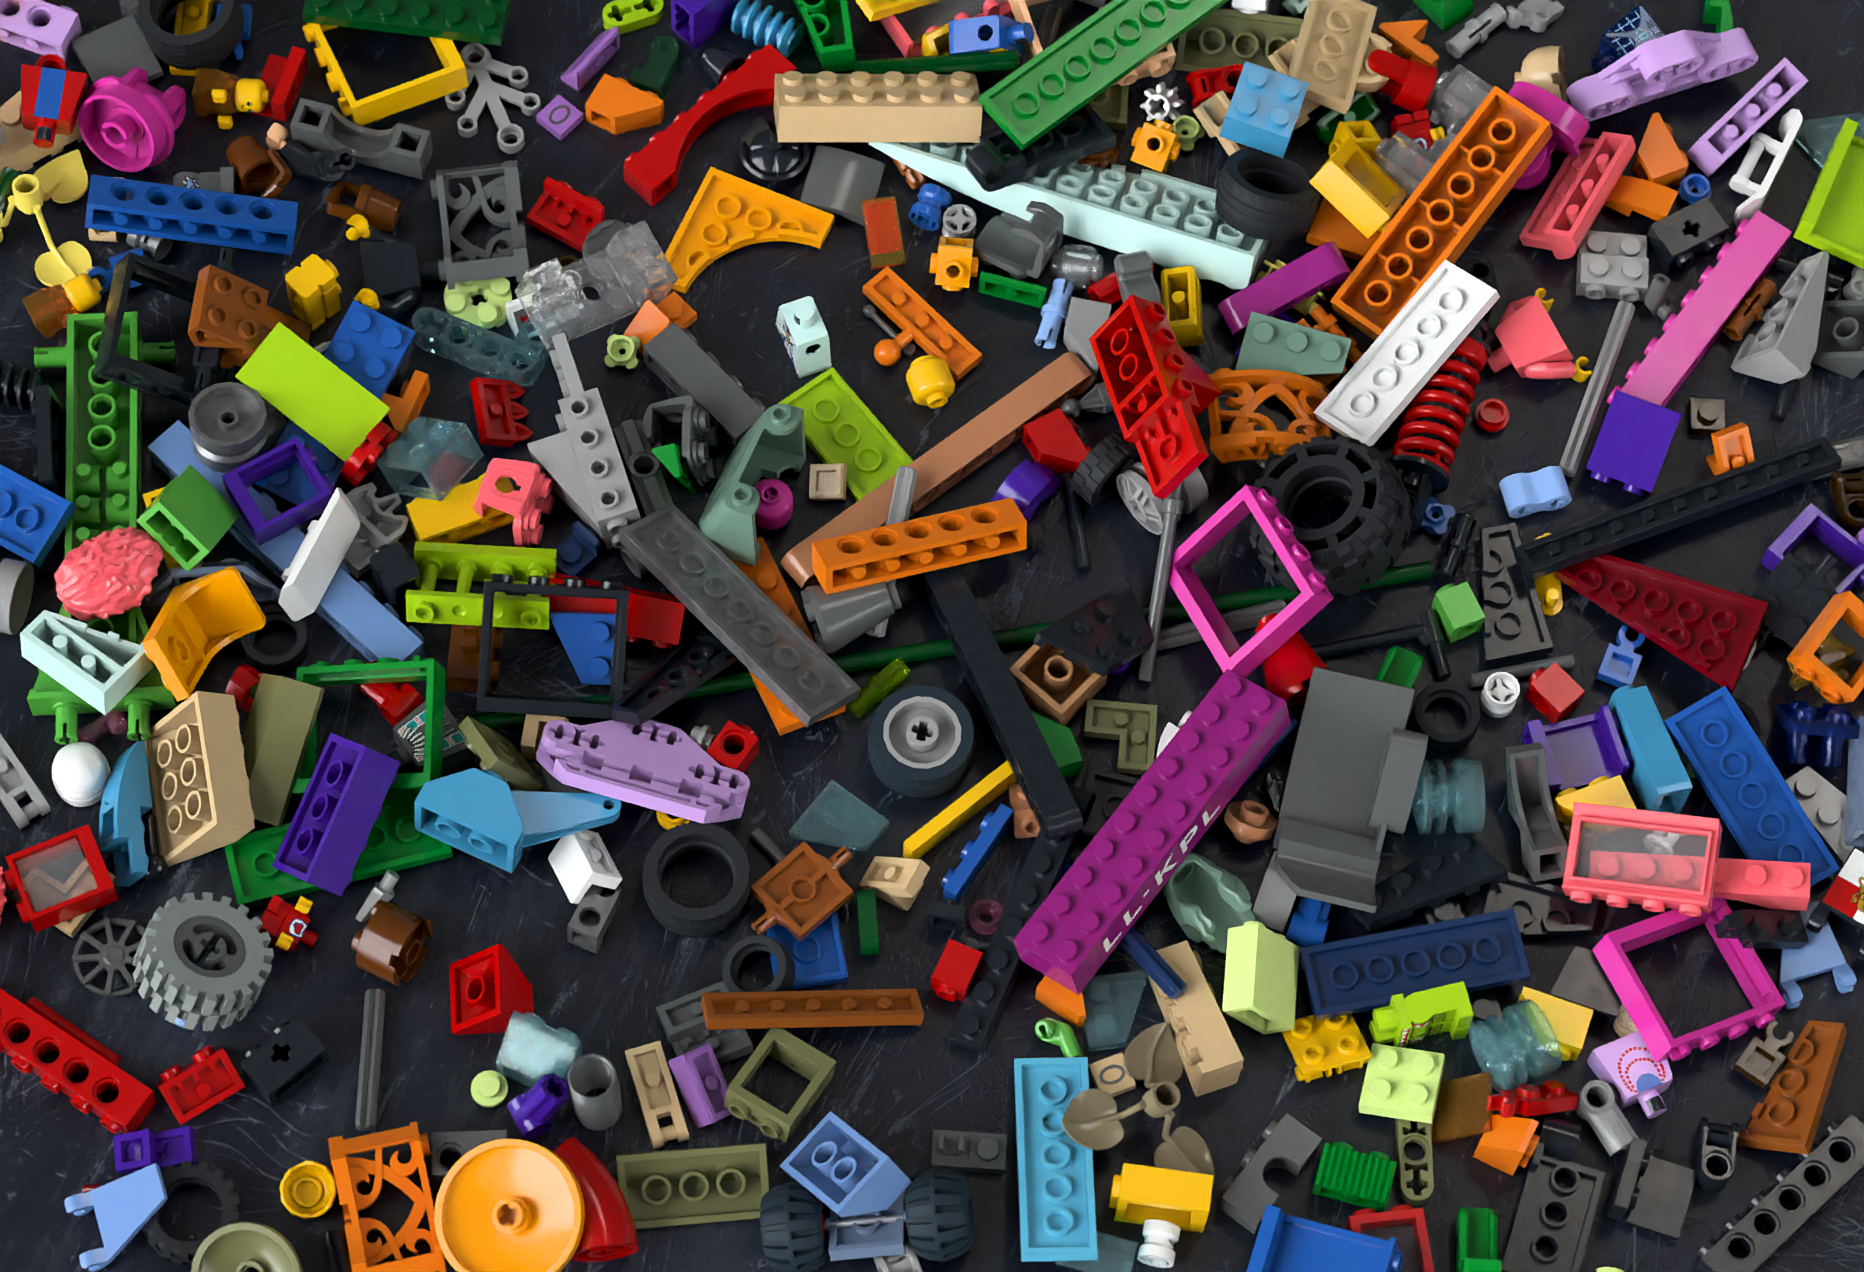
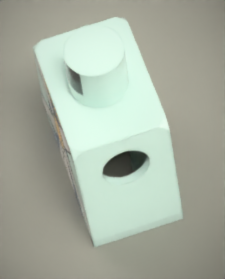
(800, 328)

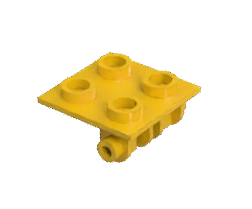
(1326, 1045)

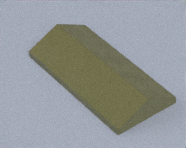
(1233, 38)
(277, 742)
(694, 1184)

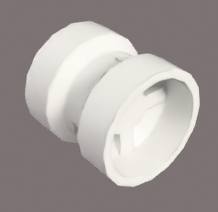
(1502, 687)
(1159, 1242)

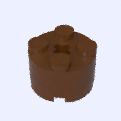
(392, 942)

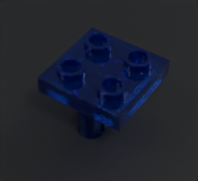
(1830, 722)

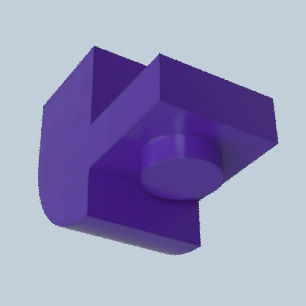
(1029, 486)

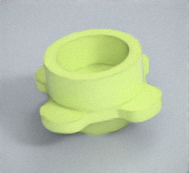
(1190, 125)
(620, 342)

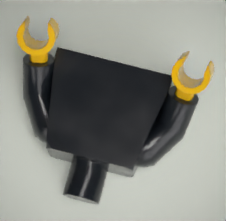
(389, 269)

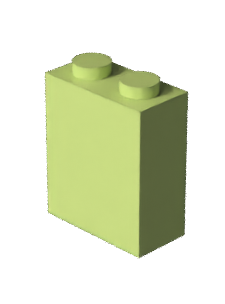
(1260, 978)

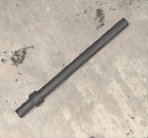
(1172, 507)

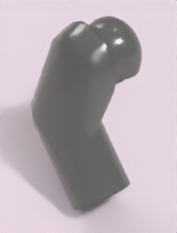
(1656, 299)

